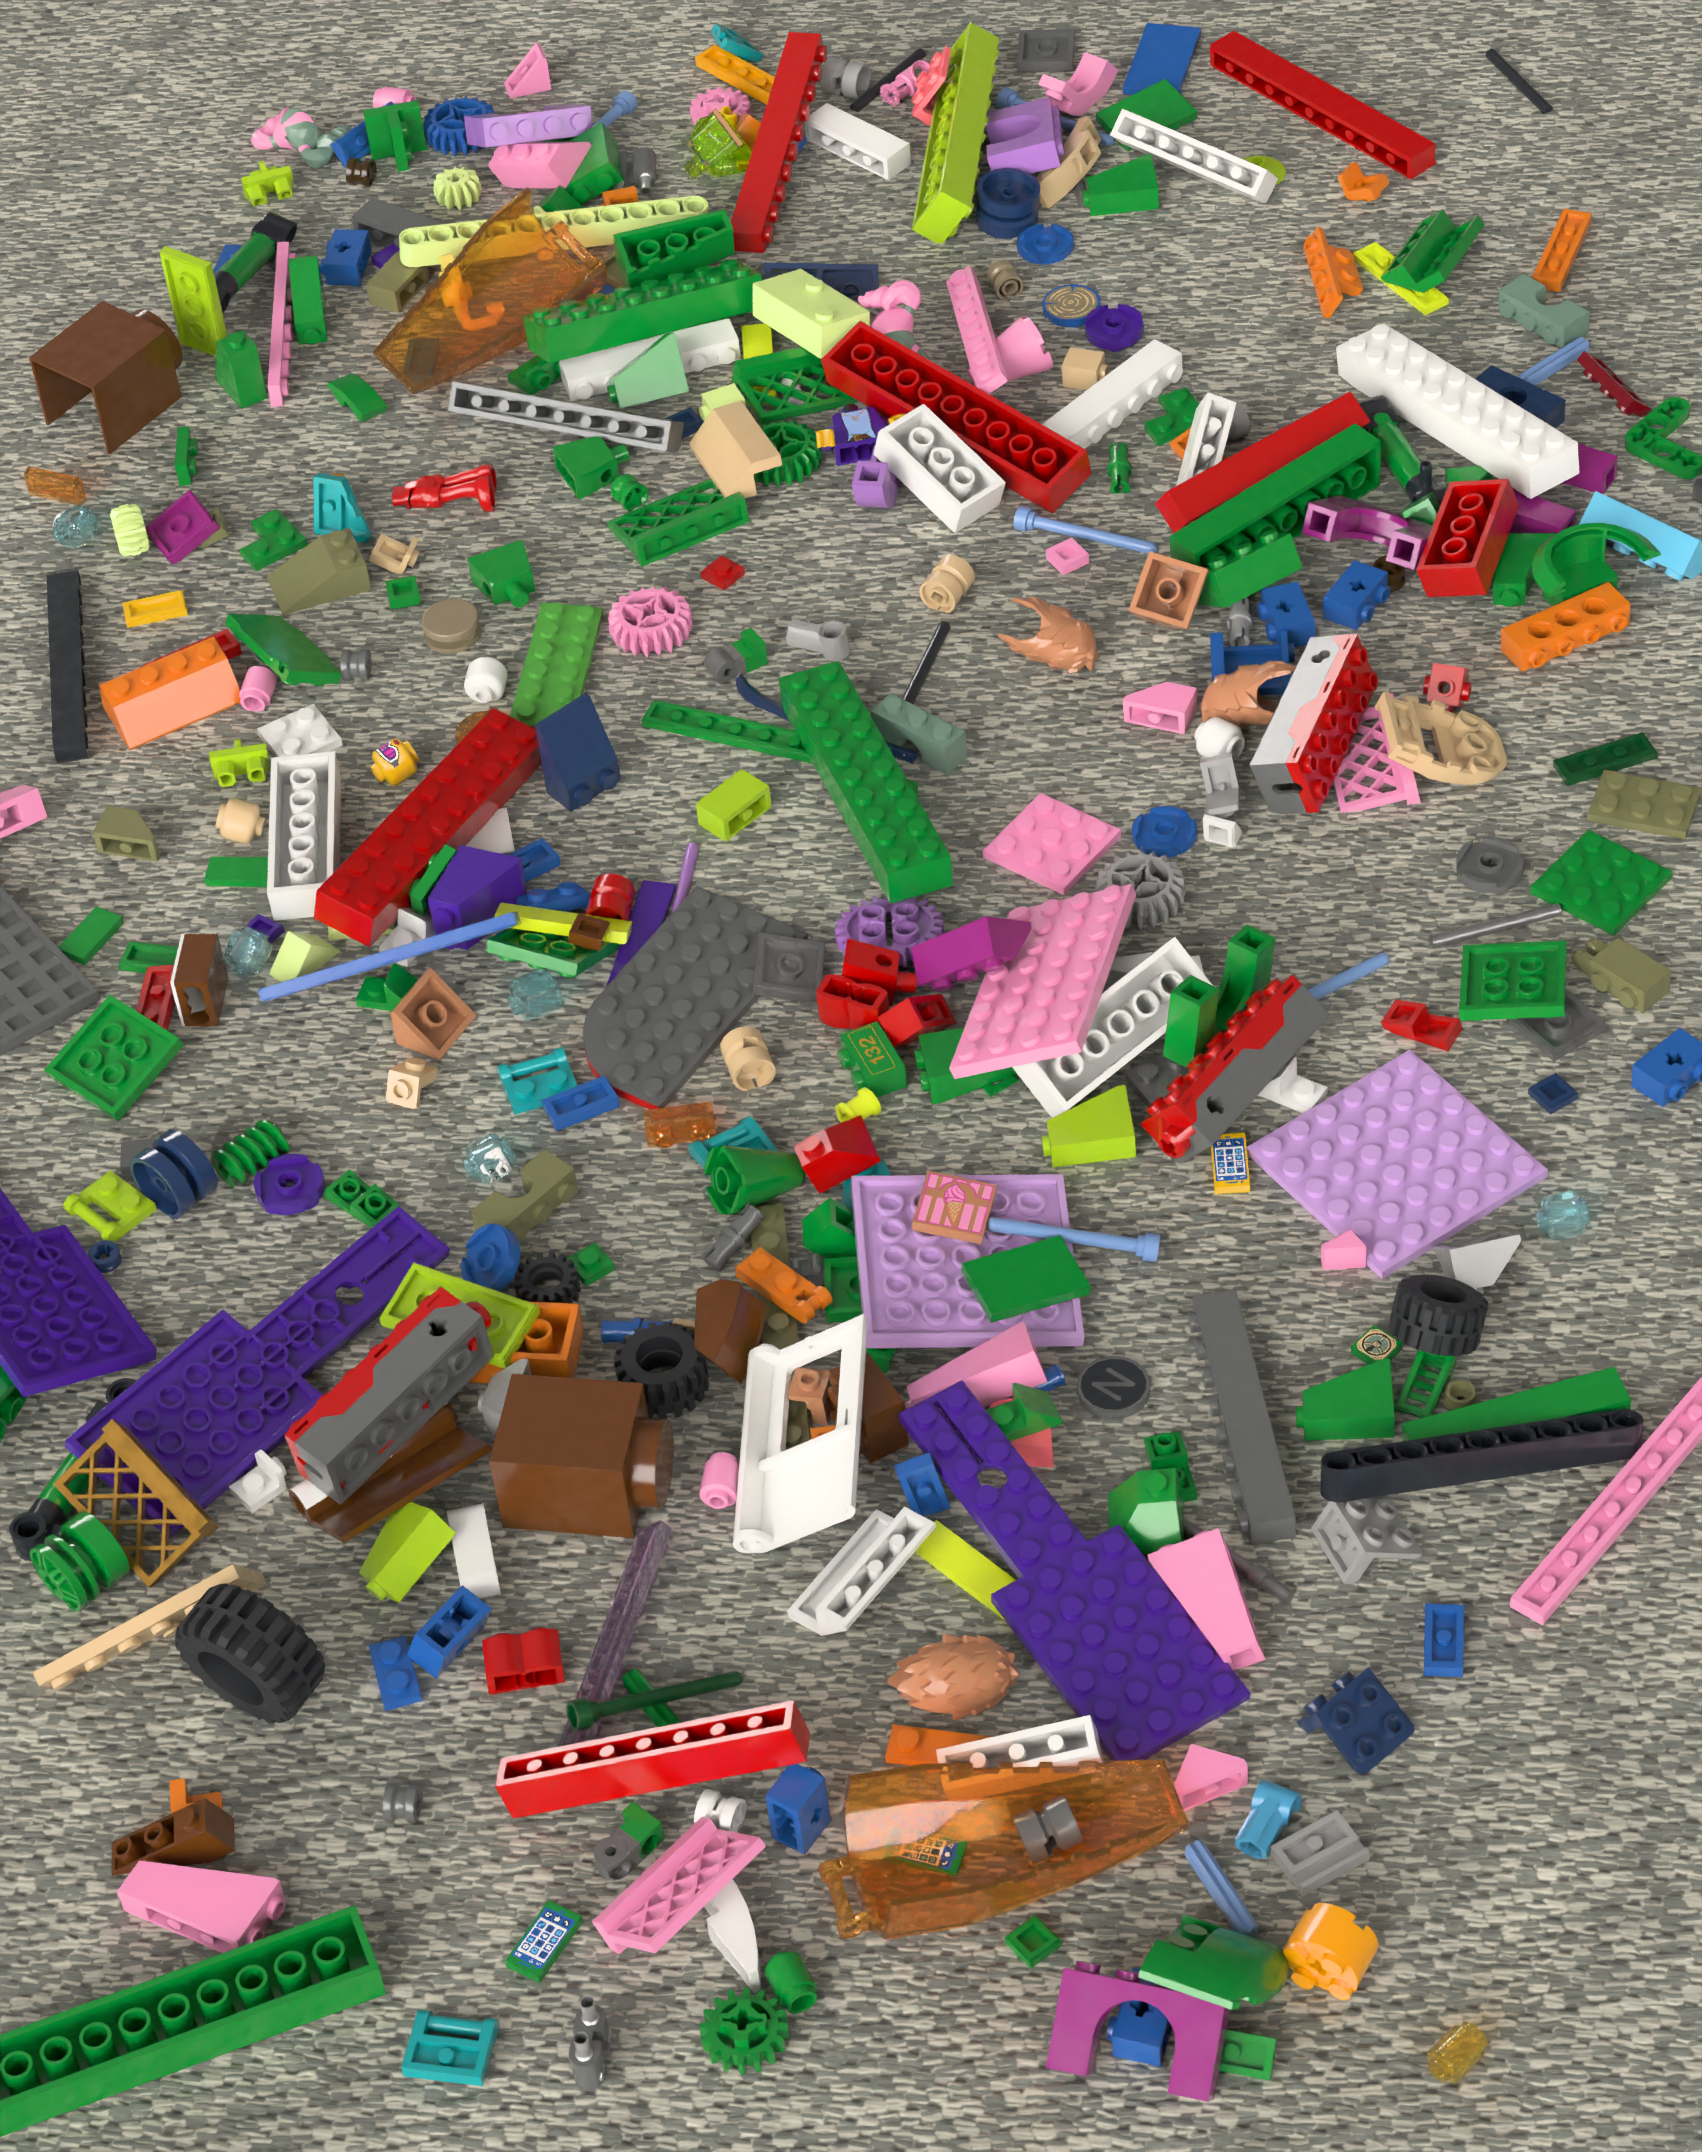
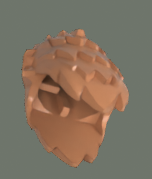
(1061, 640)
(1237, 695)
(956, 1675)

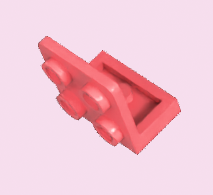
(928, 84)

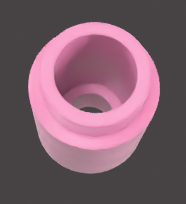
(388, 94)
(257, 688)
(720, 1480)

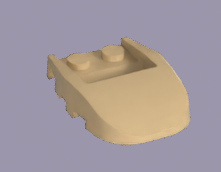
(1465, 744)

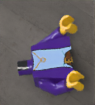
(853, 433)

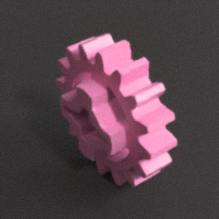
(717, 99)

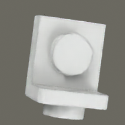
(261, 1483)

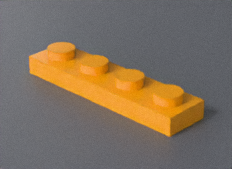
(736, 72)

